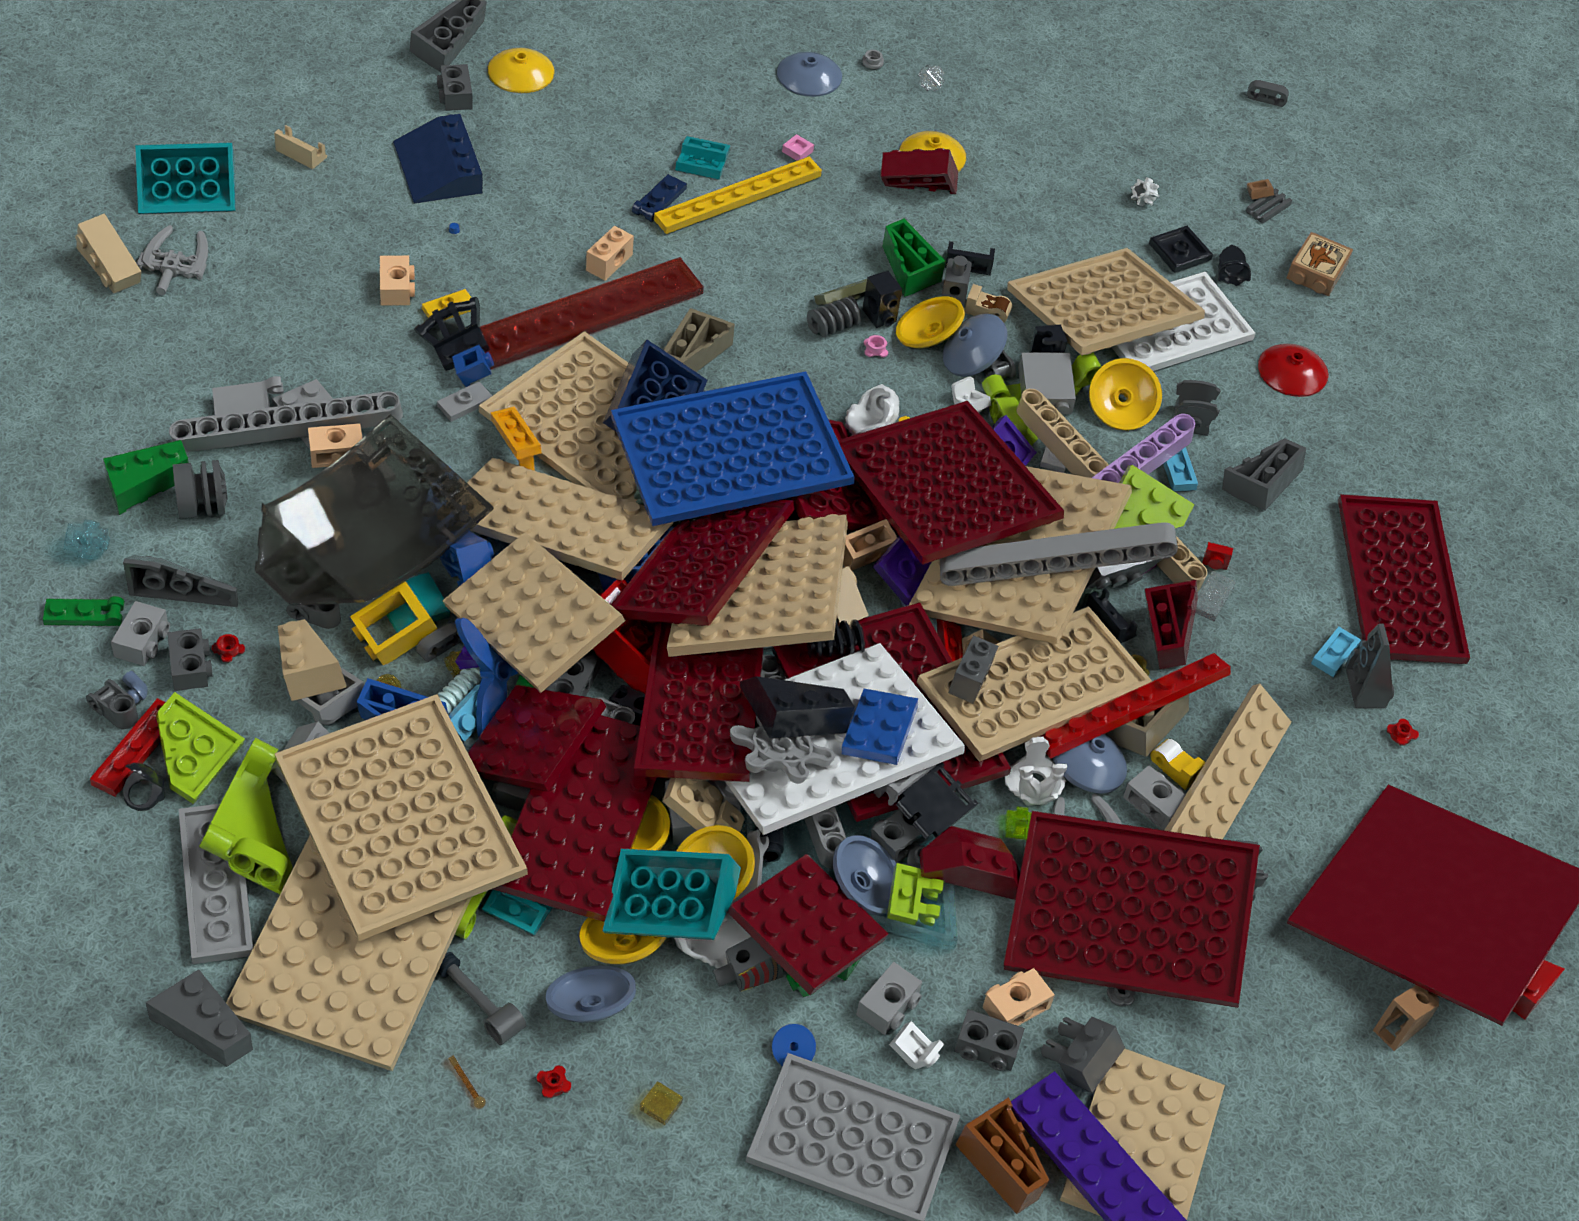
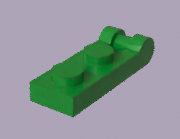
(84, 612)

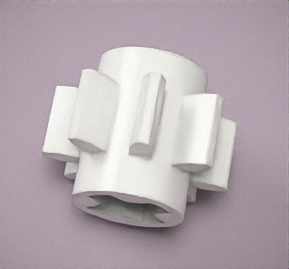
(1145, 192)

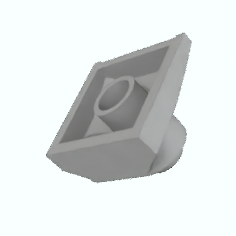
(333, 705)

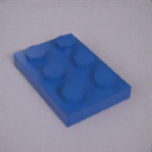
(880, 726)

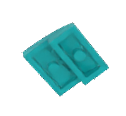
(703, 151)
(429, 597)
(517, 911)

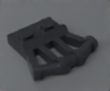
(459, 341)

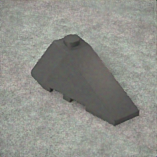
(166, 580)
(1370, 671)

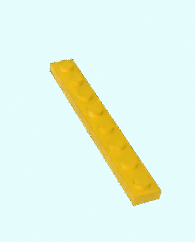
(737, 195)

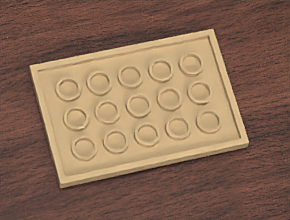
(534, 611)
(1159, 1120)

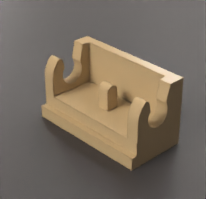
(298, 149)

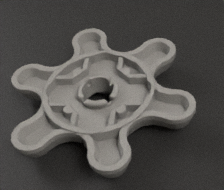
(771, 757)

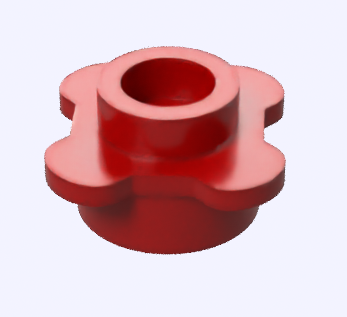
(225, 641)
(1400, 737)
(551, 1090)

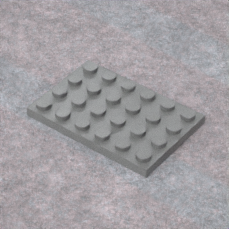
(853, 1139)

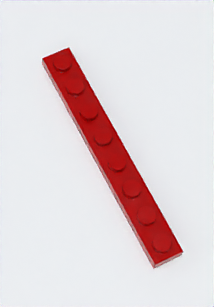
(1136, 704)

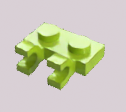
(906, 896)

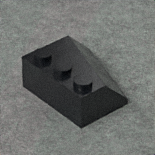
(797, 707)

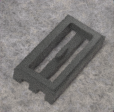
(1256, 214)

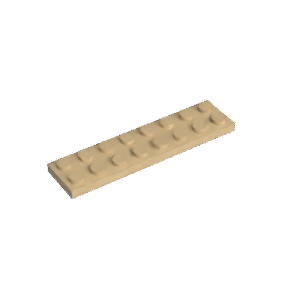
(1232, 767)

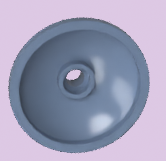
(809, 74)
(975, 345)
(1095, 765)
(864, 873)
(591, 993)

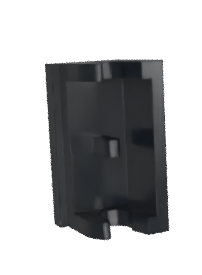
(980, 262)
(1048, 339)
(1110, 616)

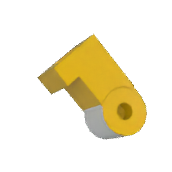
(1177, 763)

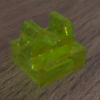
(1017, 823)

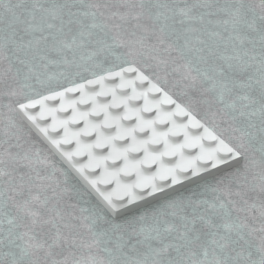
(777, 801)

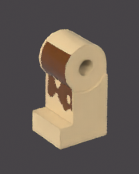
(985, 303)

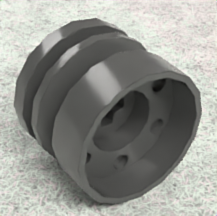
(199, 489)

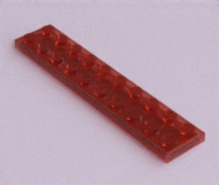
(590, 311)

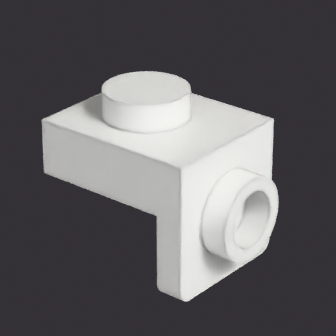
(965, 391)
(916, 1047)

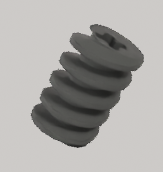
(834, 316)

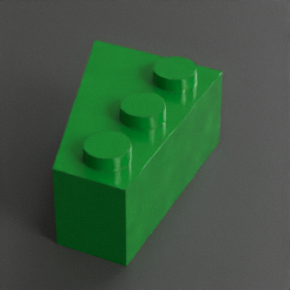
(911, 258)
(142, 473)

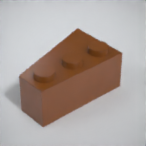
(1003, 1156)

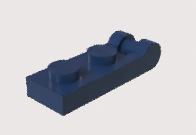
(659, 197)

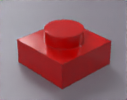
(1217, 556)

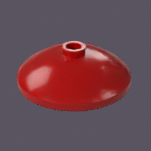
(1293, 370)

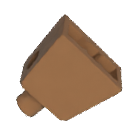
(1417, 1006)

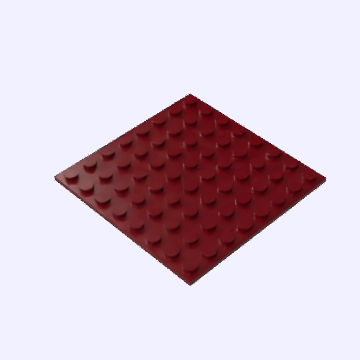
(1442, 903)

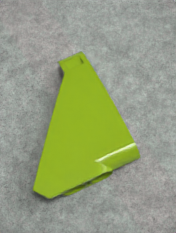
(1006, 398)
(246, 824)

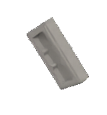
(463, 401)

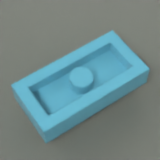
(1180, 472)
(1335, 651)
(464, 715)

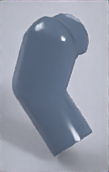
(137, 686)

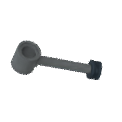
(502, 1021)

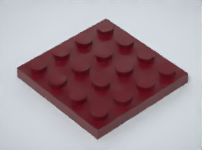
(534, 736)
(807, 924)

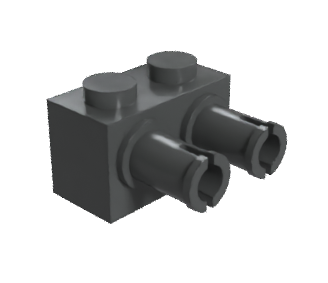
(1089, 1055)

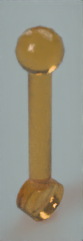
(479, 1102)

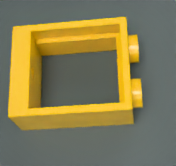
(401, 641)

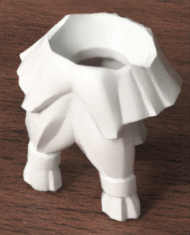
(1029, 788)

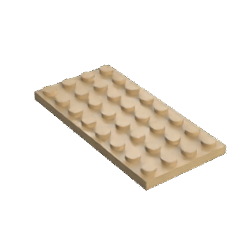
(565, 518)
(1037, 686)

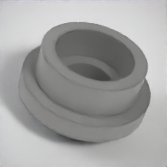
(873, 59)

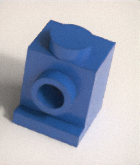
(472, 365)

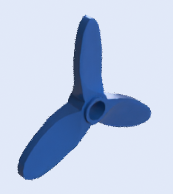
(493, 671)

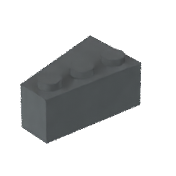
(1266, 475)
(1119, 574)
(202, 1018)

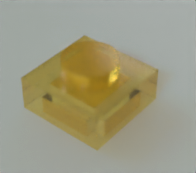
(661, 1103)

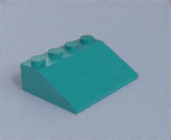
(185, 178)
(671, 893)

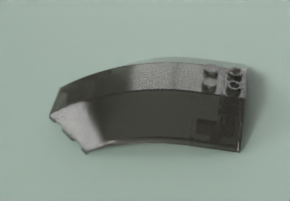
(365, 521)

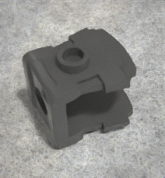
(1195, 401)

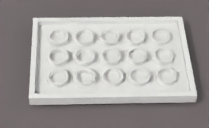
(1217, 331)

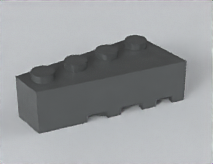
(447, 32)

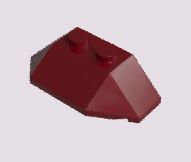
(971, 862)

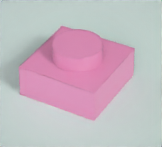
(797, 148)

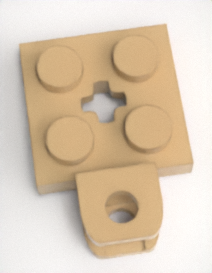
(707, 806)

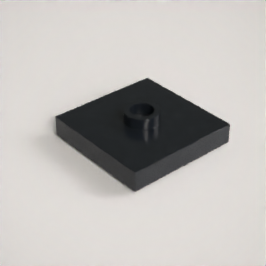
(1180, 249)

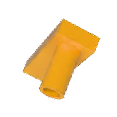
(517, 436)

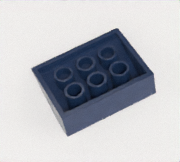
(439, 160)
(653, 377)

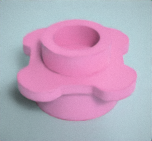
(876, 346)

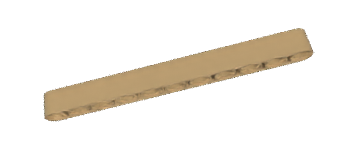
(1085, 461)

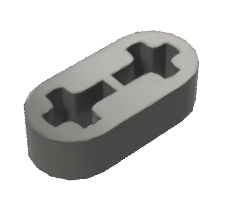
(1268, 92)
(438, 641)

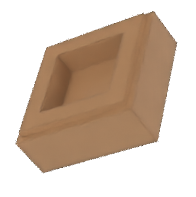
(1260, 189)

